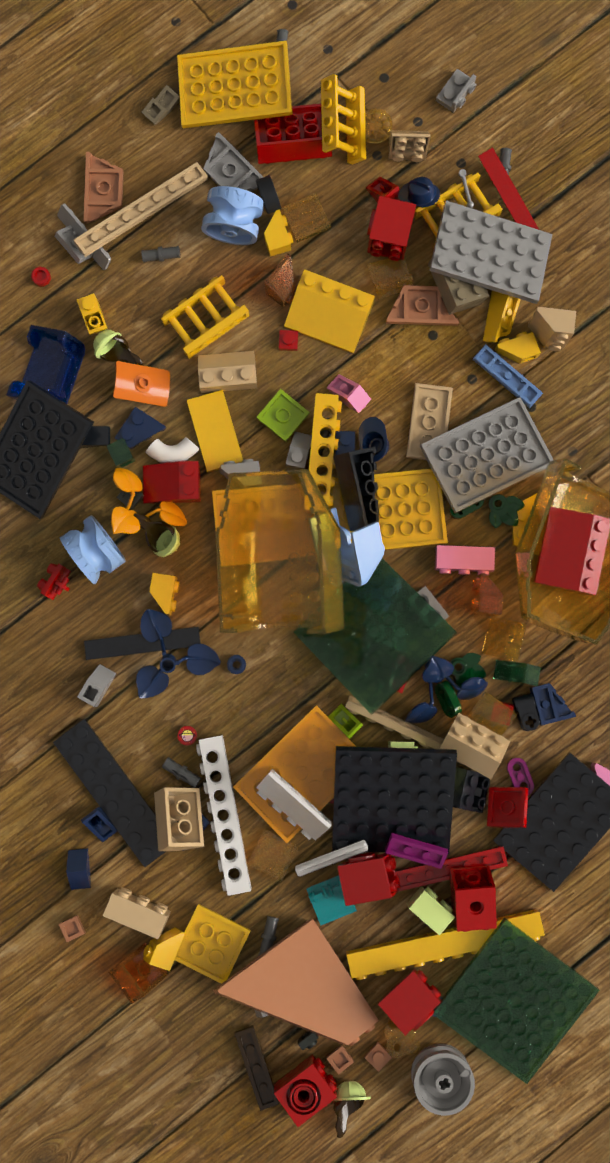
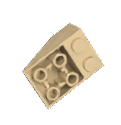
(408, 145)

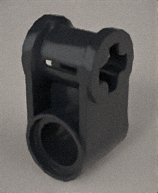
(526, 708)

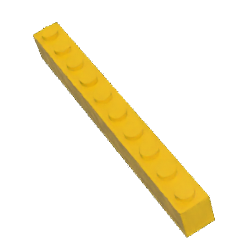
(432, 947)

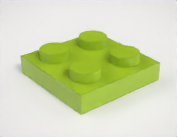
(283, 415)

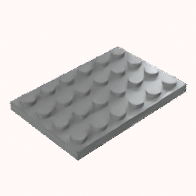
(491, 252)
(487, 454)

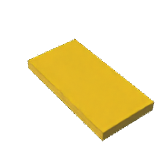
(214, 430)

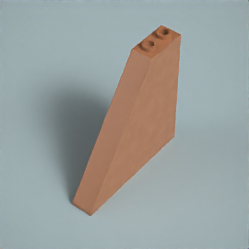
(304, 986)

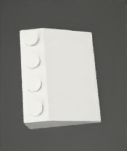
(294, 805)

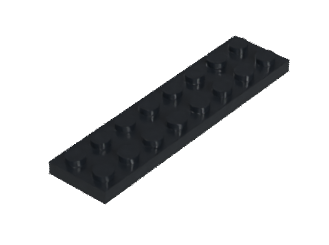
(111, 790)

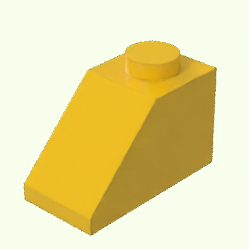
(163, 951)

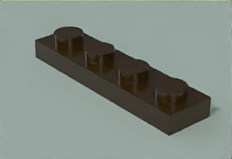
(256, 1067)

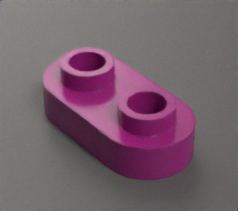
(521, 775)

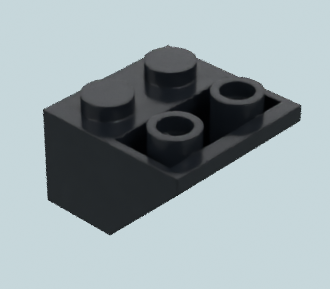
(470, 790)

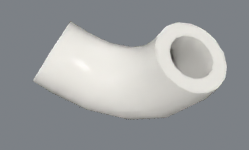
(166, 453)

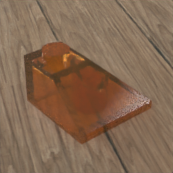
(281, 282)

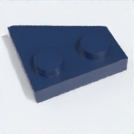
(139, 428)
(550, 705)

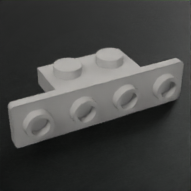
(72, 230)

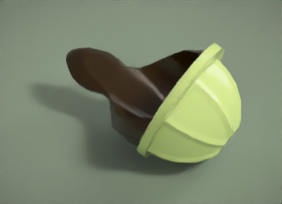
(114, 347)
(159, 536)
(349, 1099)

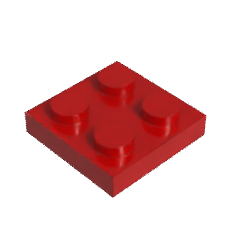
(507, 807)

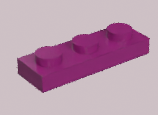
(416, 851)

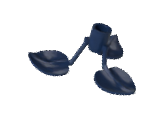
(436, 671)
(149, 679)

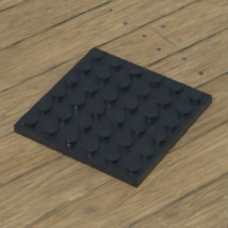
(394, 793)

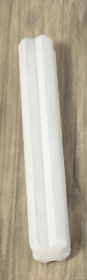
(331, 858)

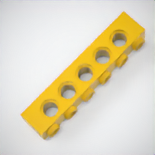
(324, 403)

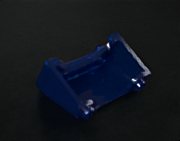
(52, 362)

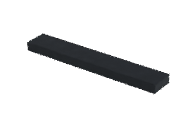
(138, 644)

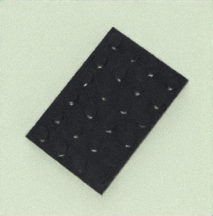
(38, 447)
(563, 822)

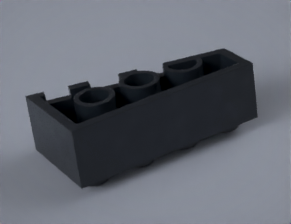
(357, 486)

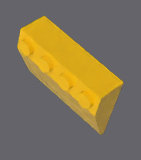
(329, 311)

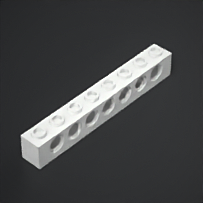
(231, 885)

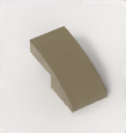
(162, 105)

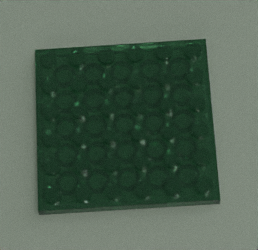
(383, 639)
(515, 1000)

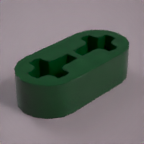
(466, 511)
(448, 699)

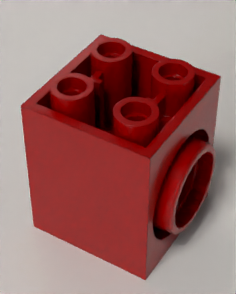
(390, 228)
(368, 878)
(473, 898)
(411, 1002)
(310, 1077)

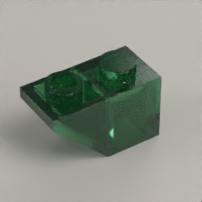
(517, 672)

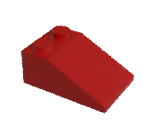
(172, 482)

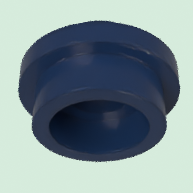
(232, 659)

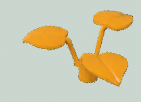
(124, 520)

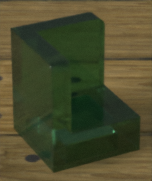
(120, 453)

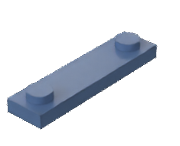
(507, 376)

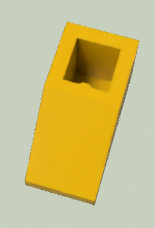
(276, 235)
(92, 314)
(519, 349)
(163, 590)

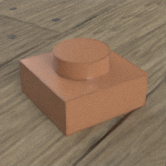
(72, 928)
(377, 1056)
(340, 1059)

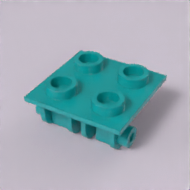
(329, 900)

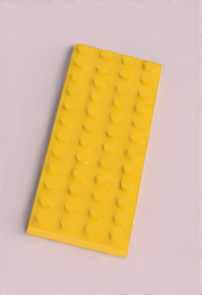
(407, 506)

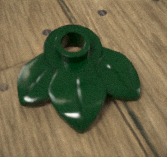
(506, 512)
(469, 669)

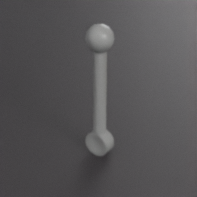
(462, 173)

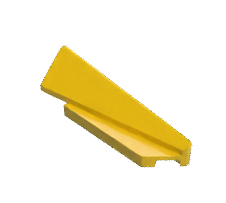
(500, 316)

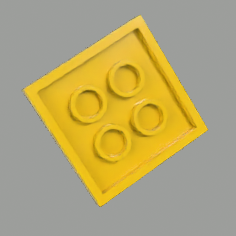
(211, 944)

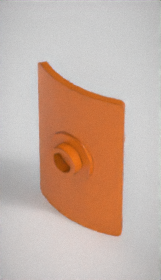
(141, 384)

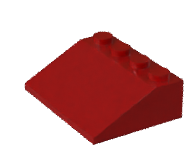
(291, 136)
(572, 551)

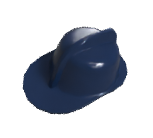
(420, 192)
(372, 434)

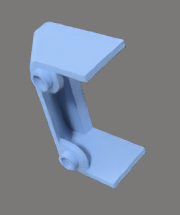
(361, 555)

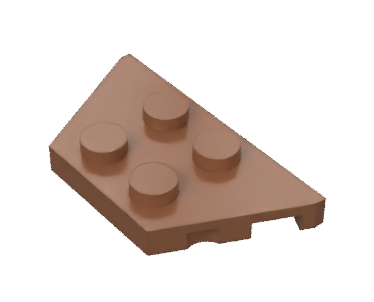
(102, 188)
(420, 307)

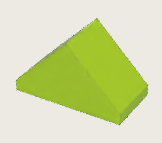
(345, 721)

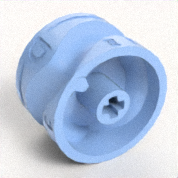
(232, 215)
(92, 549)

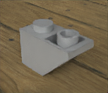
(247, 465)
(96, 685)

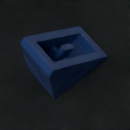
(99, 824)
(78, 869)

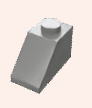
(299, 451)

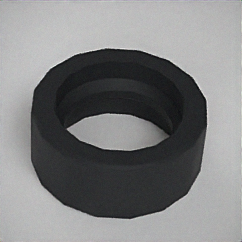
(268, 194)

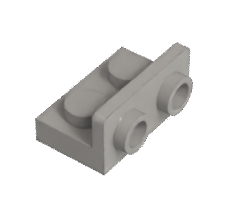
(455, 90)

